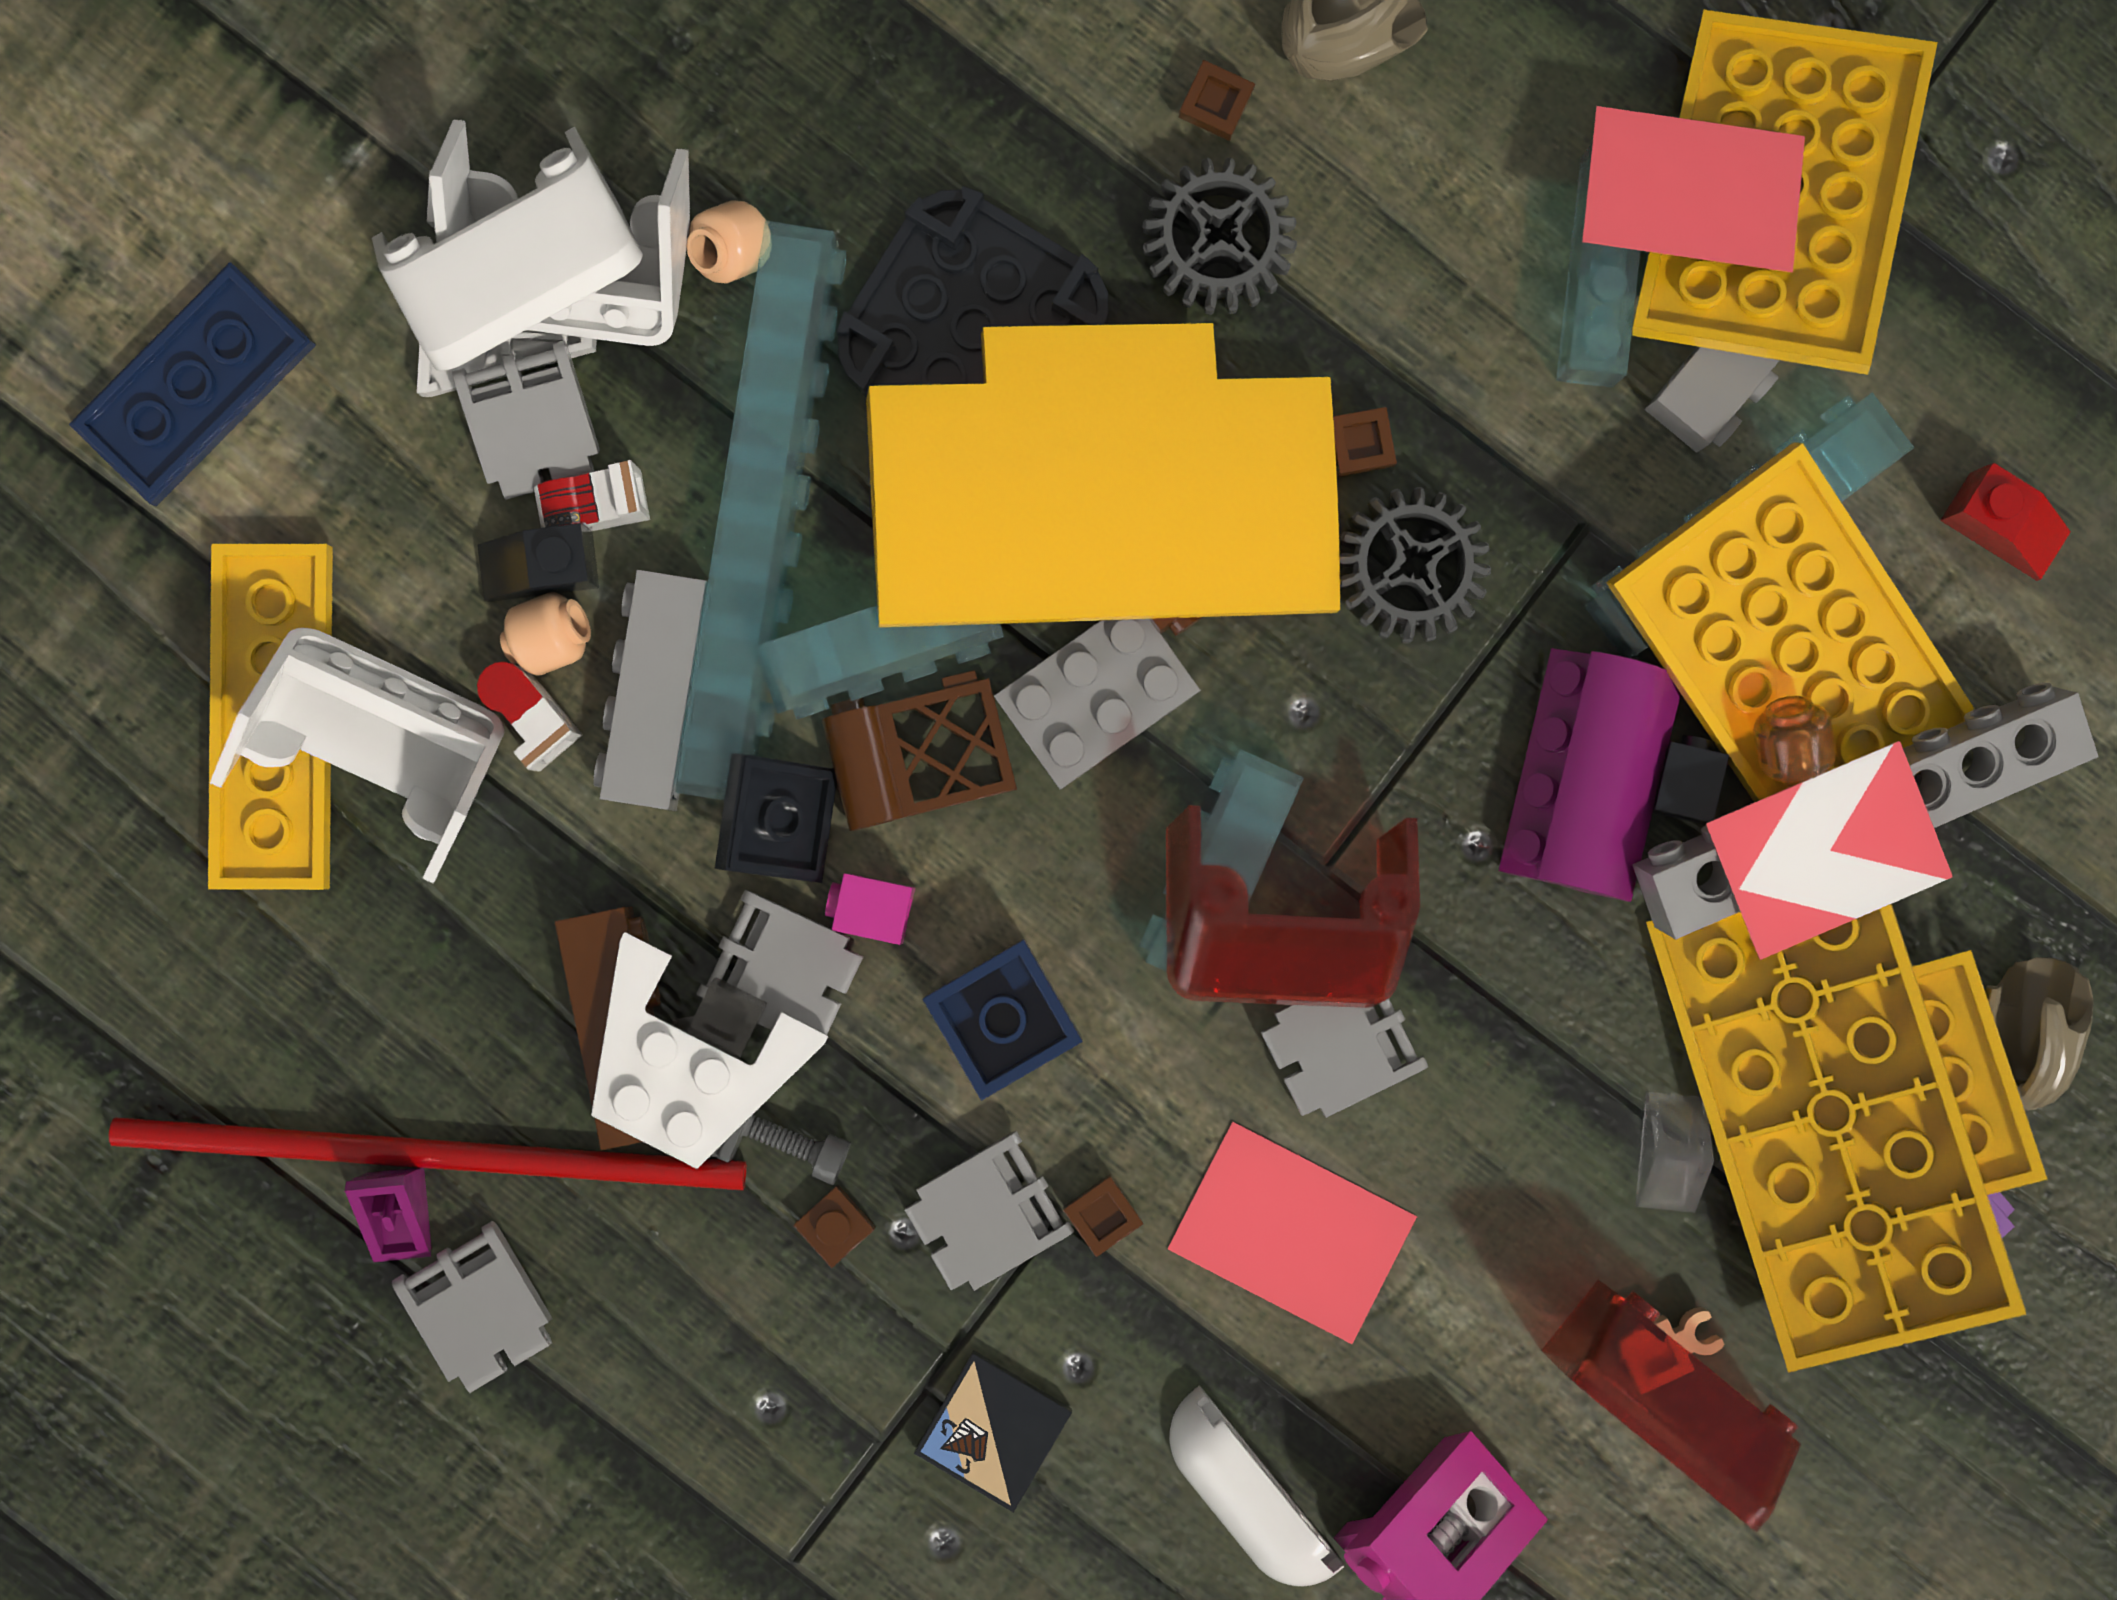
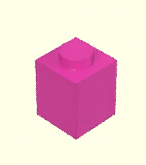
(870, 908)

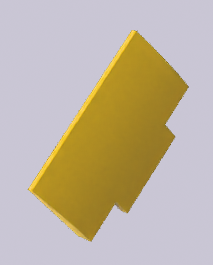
(1102, 485)
(1856, 1129)

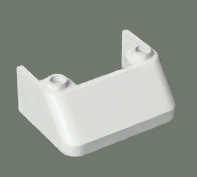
(513, 262)
(630, 310)
(372, 724)

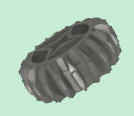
(1250, 200)
(1426, 588)

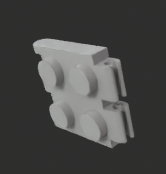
(528, 421)
(787, 963)
(1340, 1054)
(986, 1215)
(476, 1310)

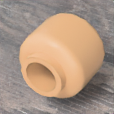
(726, 241)
(545, 633)

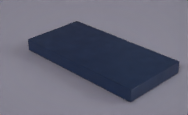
(192, 384)

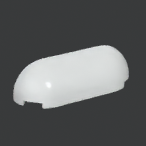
(1247, 1496)

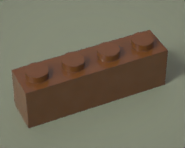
(589, 959)

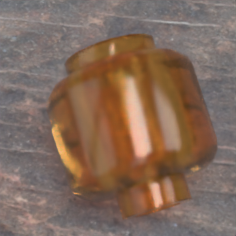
(1794, 740)

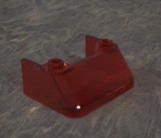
(1283, 959)
(1676, 1402)

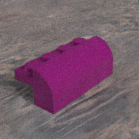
(1591, 773)

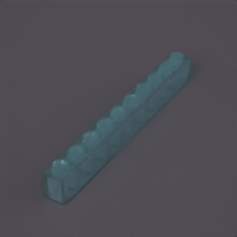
(760, 501)

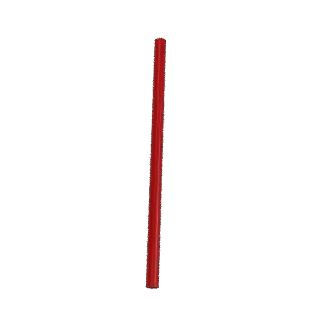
(425, 1153)

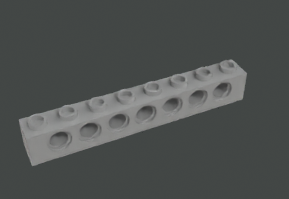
(2053, 743)

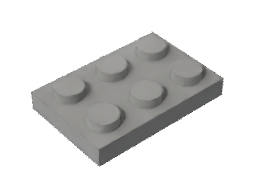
(1096, 696)

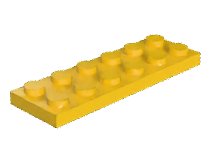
(265, 821)

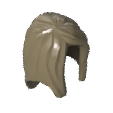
(1348, 36)
(2044, 1025)

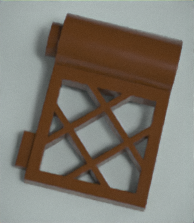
(871, 761)

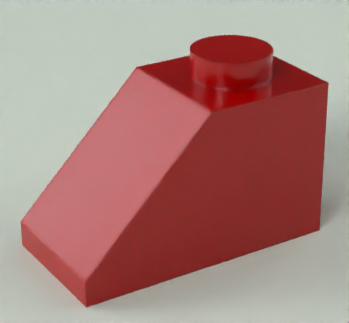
(2008, 519)

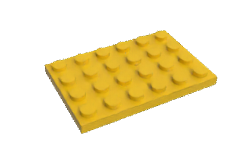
(1861, 120)
(1786, 600)

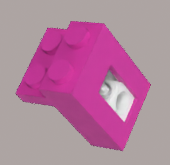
(1404, 1564)

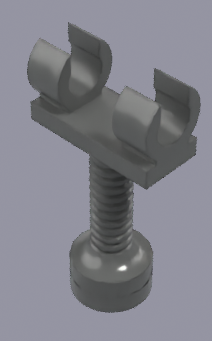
(824, 1156)

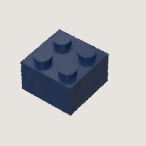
(1003, 1019)

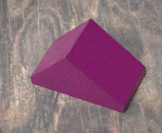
(392, 1213)

